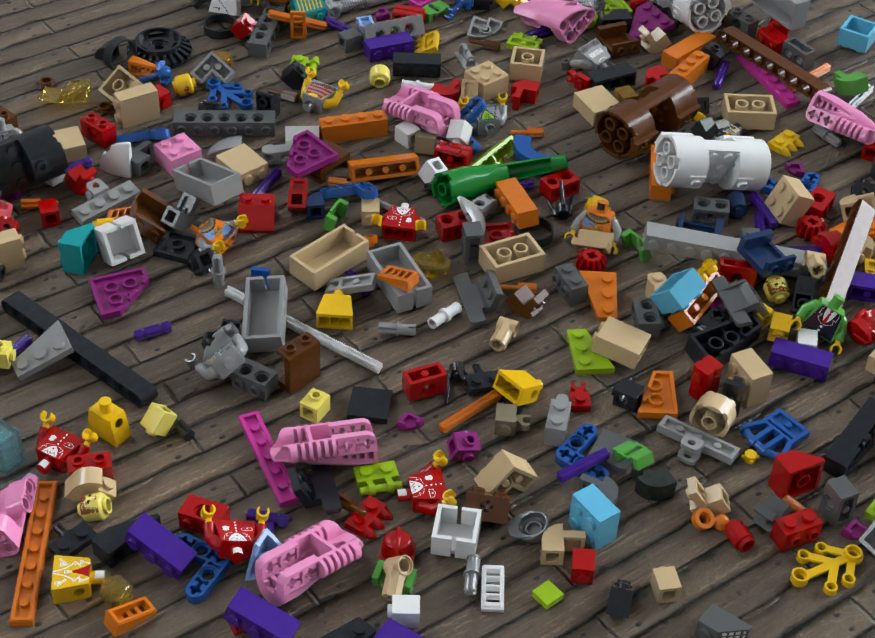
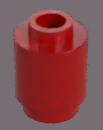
(739, 535)

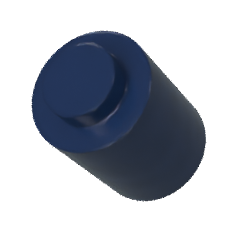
(737, 204)

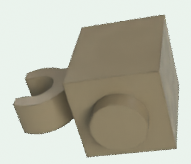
(425, 143)
(507, 420)

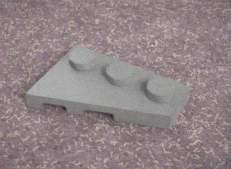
(43, 352)

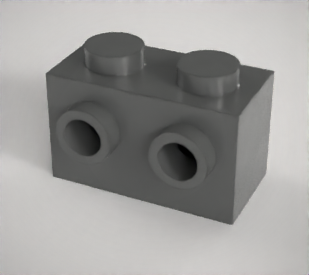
(570, 284)

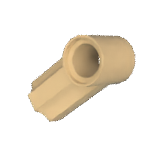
(815, 262)
(505, 330)
(396, 571)

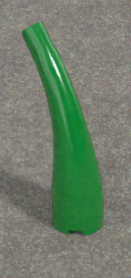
(477, 180)

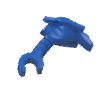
(468, 4)
(163, 73)

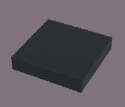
(176, 246)
(370, 404)

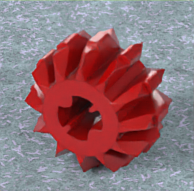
(810, 226)
(591, 260)

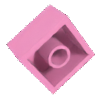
(176, 152)

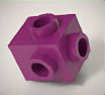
(463, 446)

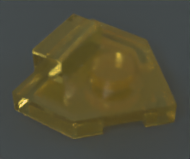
(432, 263)

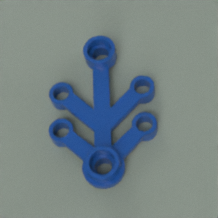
(214, 86)

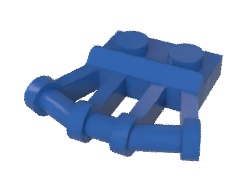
(779, 424)

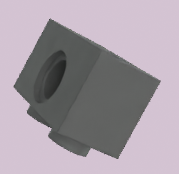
(742, 21)
(838, 501)

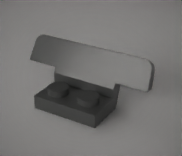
(478, 297)
(739, 300)

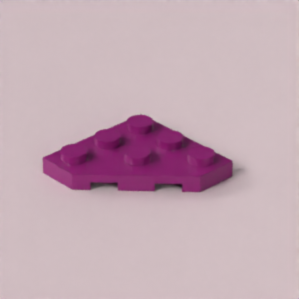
(650, 18)
(309, 154)
(118, 291)

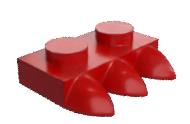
(364, 525)

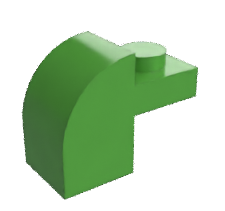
(850, 84)

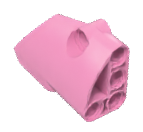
(563, 17)
(14, 505)

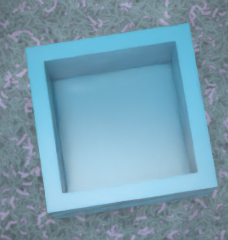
(856, 34)
(678, 291)
(595, 515)

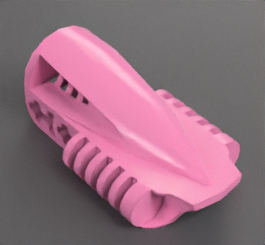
(423, 108)
(842, 117)
(318, 446)
(305, 560)

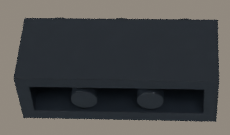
(416, 64)
(613, 76)

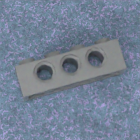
(414, 21)

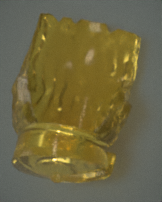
(70, 93)

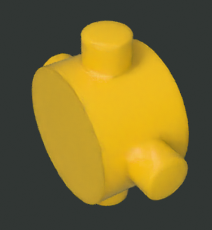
(750, 456)

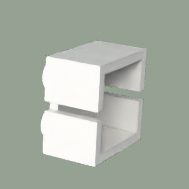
(117, 238)
(452, 537)

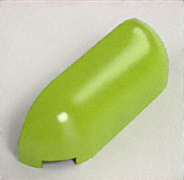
(496, 153)

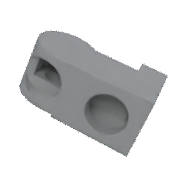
(276, 153)
(485, 204)

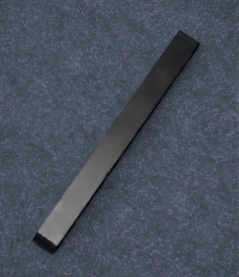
(85, 353)

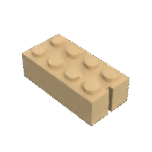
(328, 256)

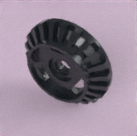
(162, 44)

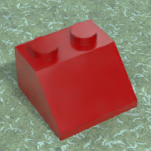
(260, 212)
(795, 473)

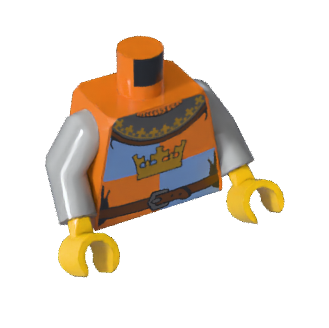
(597, 219)
(218, 233)

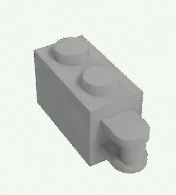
(557, 421)

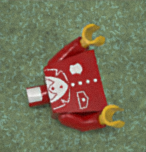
(399, 223)
(56, 444)
(428, 488)
(232, 537)

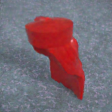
(862, 327)

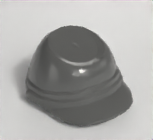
(529, 526)

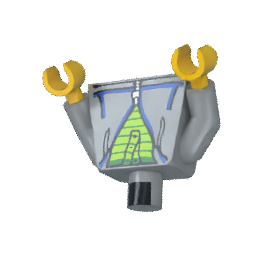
(490, 119)

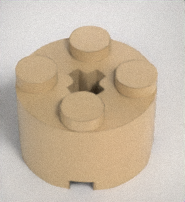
(713, 414)

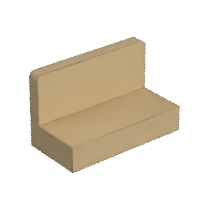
(593, 239)

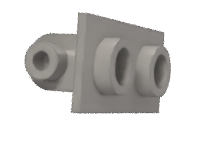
(465, 57)

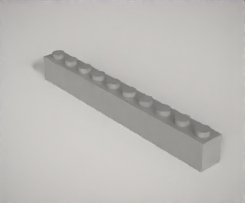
(707, 245)

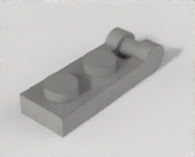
(352, 284)

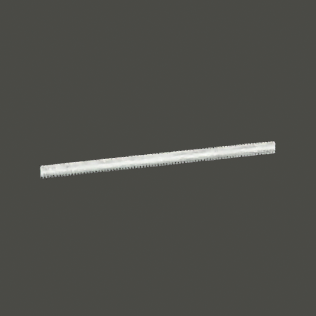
(326, 341)

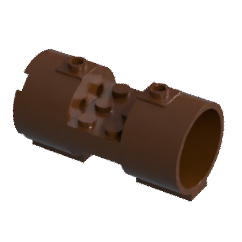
(634, 124)

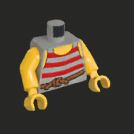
(320, 96)

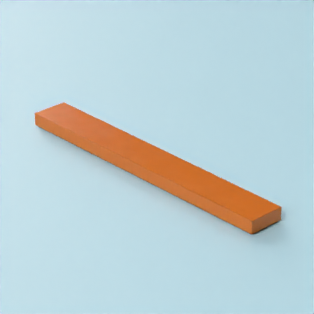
(34, 555)

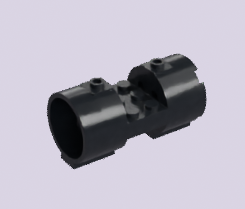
(30, 160)

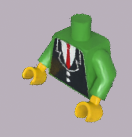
(825, 317)

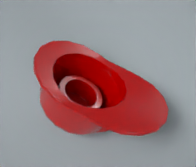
(396, 544)

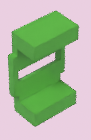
(439, 5)
(339, 208)
(630, 238)
(640, 458)
(379, 575)

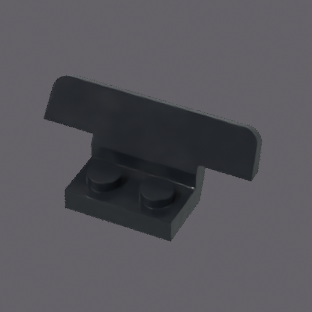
(315, 488)

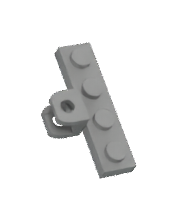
(102, 200)
(696, 442)

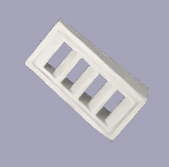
(495, 575)

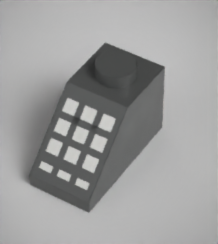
(721, 624)

